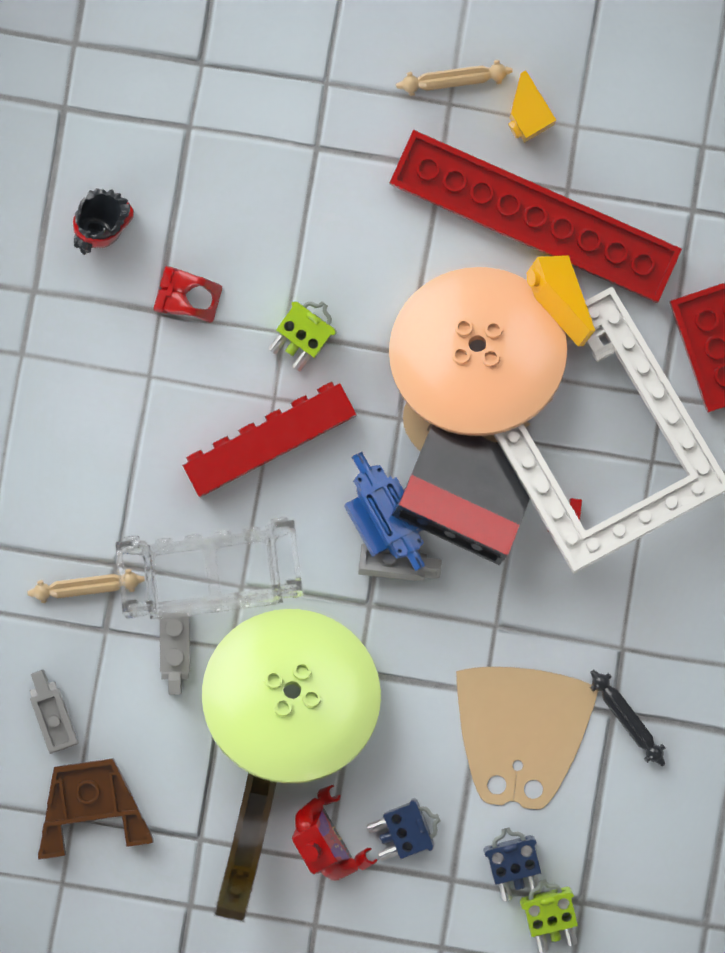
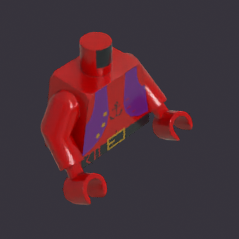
(321, 843)

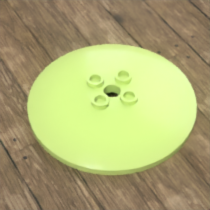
(283, 735)

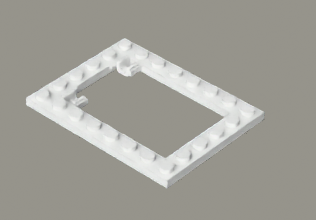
(704, 474)

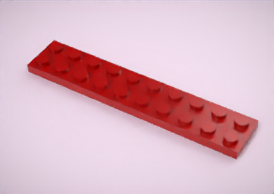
(535, 216)

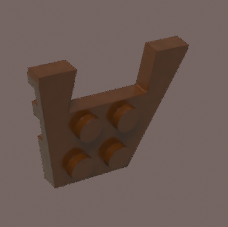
(85, 794)

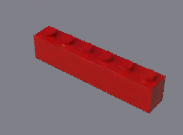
(269, 440)

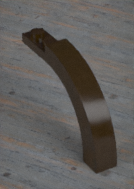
(246, 849)

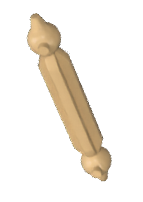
(454, 78)
(84, 586)

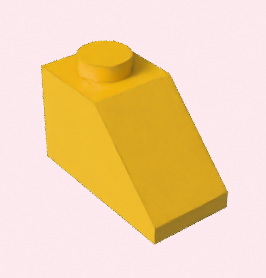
(529, 110)

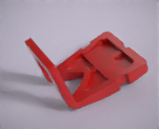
(175, 286)

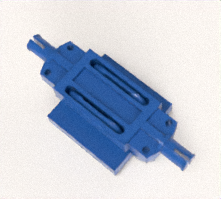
(373, 514)

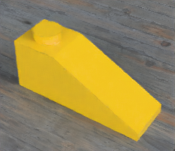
(560, 295)

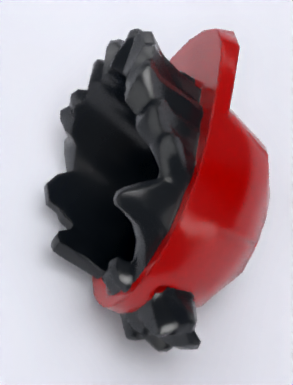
(100, 219)

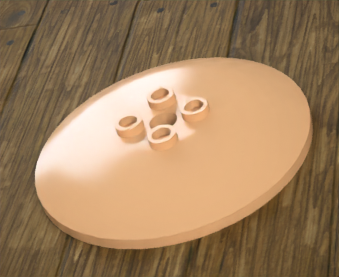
(467, 388)

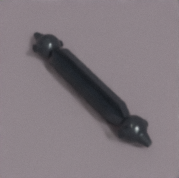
(627, 717)

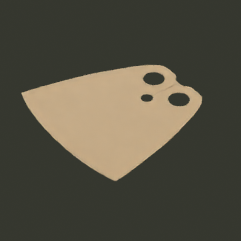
(524, 718)

